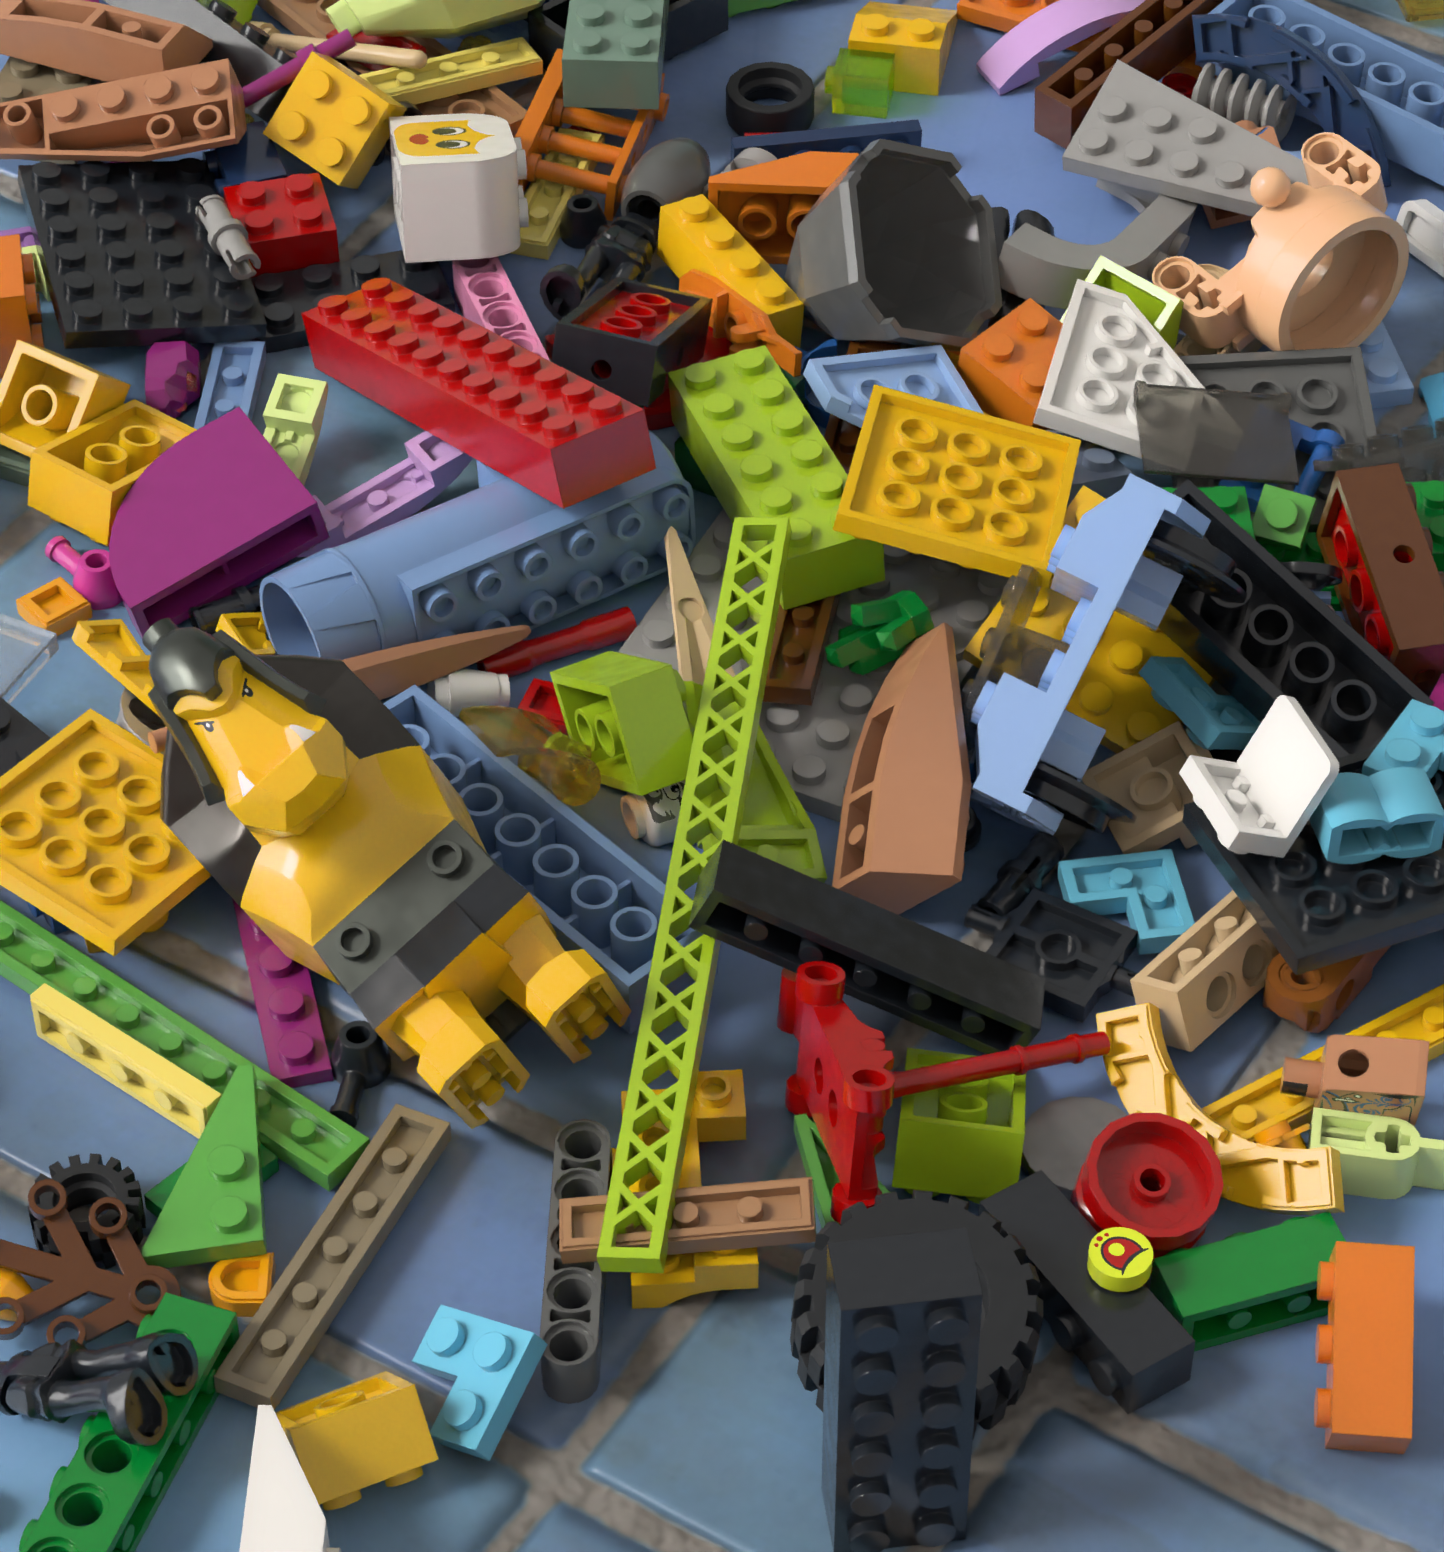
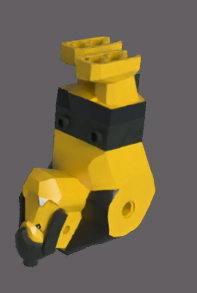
(363, 862)

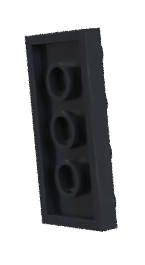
(292, 292)

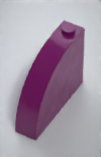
(208, 521)

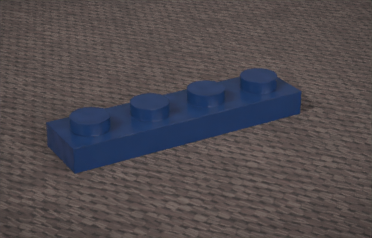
(837, 139)

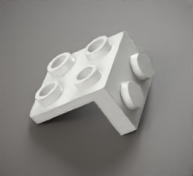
(1271, 788)

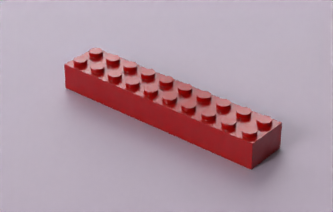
(480, 392)

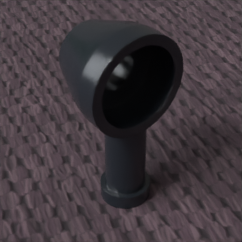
(582, 221)
(358, 1063)

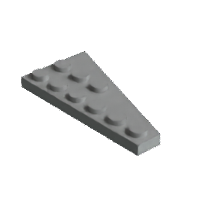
(1171, 145)

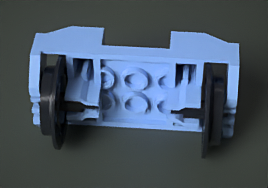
(1118, 559)

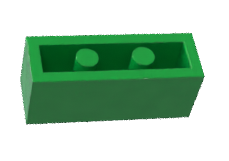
(1247, 1280)

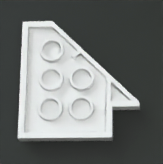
(1095, 367)

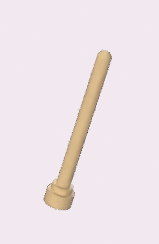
(361, 53)

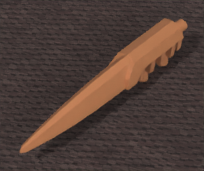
(417, 663)

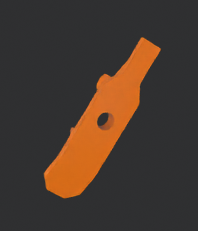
(740, 320)

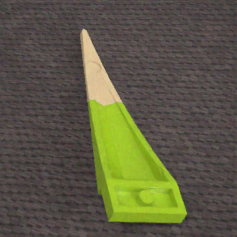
(773, 817)

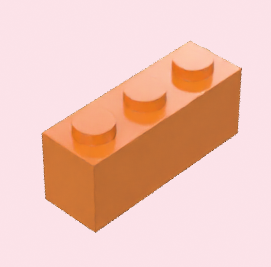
(1366, 1347)

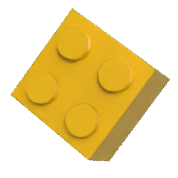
(333, 120)

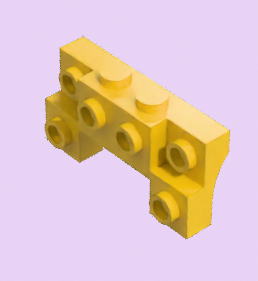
(715, 1116)

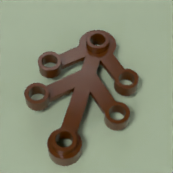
(77, 1274)

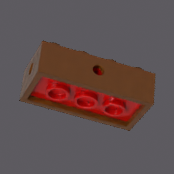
(1388, 569)

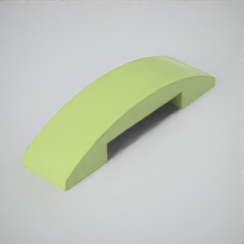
(295, 420)

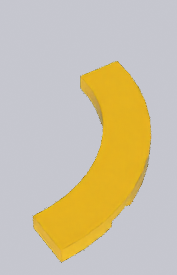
(1251, 1172)

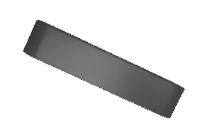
(574, 1291)

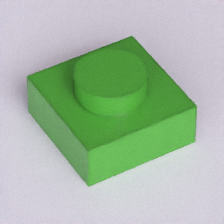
(1283, 518)

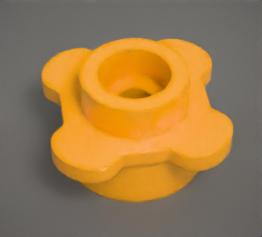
(1282, 1136)

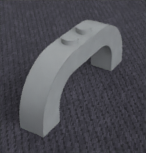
(1047, 267)

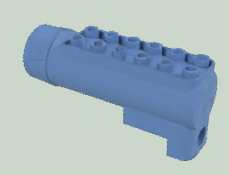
(478, 564)

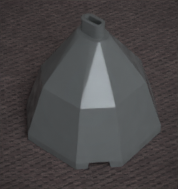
(898, 252)

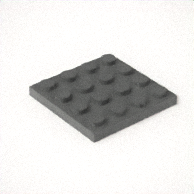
(1325, 388)

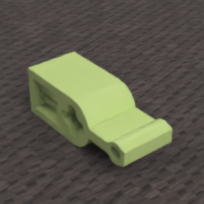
(1378, 1153)

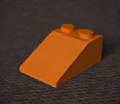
(774, 197)

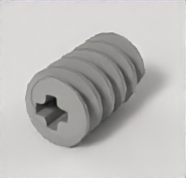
(1240, 103)

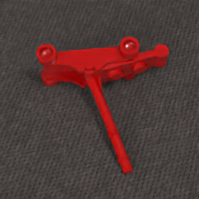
(847, 1077)

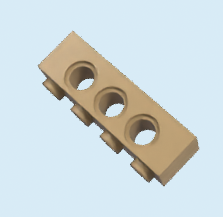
(1206, 973)

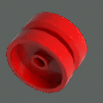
(1150, 1178)

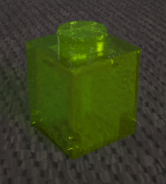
(861, 83)

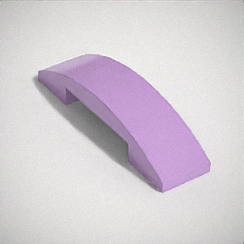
(1052, 29)
(393, 493)

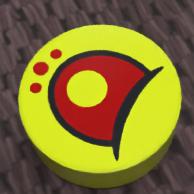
(1120, 1259)

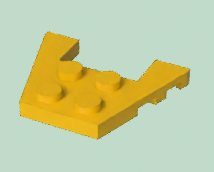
(120, 655)

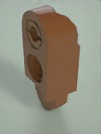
(1318, 995)

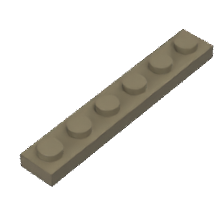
(332, 1258)

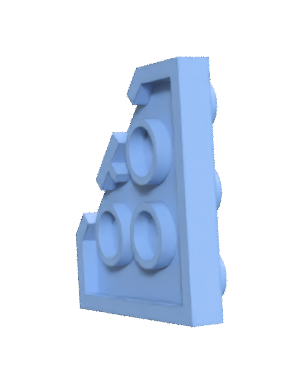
(846, 381)

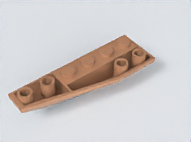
(96, 39)
(129, 117)
(908, 784)

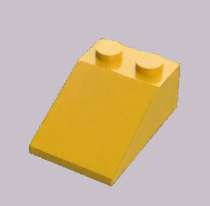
(917, 37)
(93, 467)

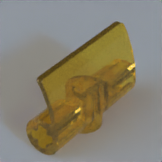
(541, 750)

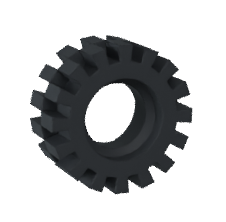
(84, 1186)

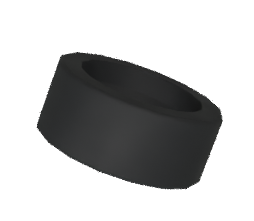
(764, 82)

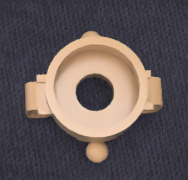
(1318, 261)

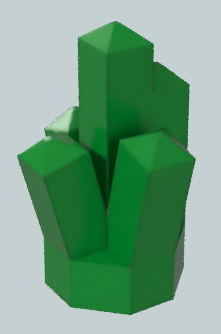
(879, 632)

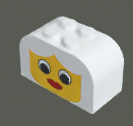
(457, 186)

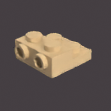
(1150, 786)

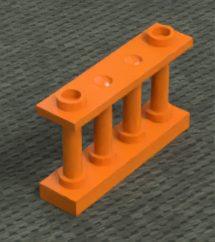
(540, 138)

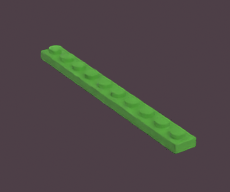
(288, 1121)

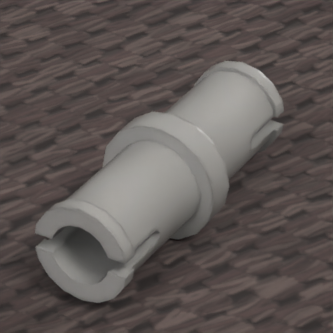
(228, 237)

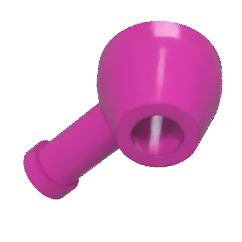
(90, 572)

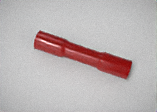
(587, 635)

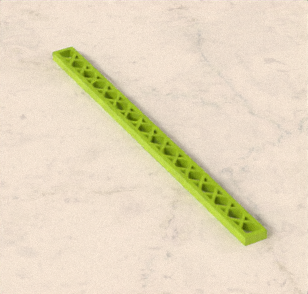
(700, 957)

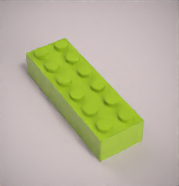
(772, 462)

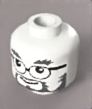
(654, 814)

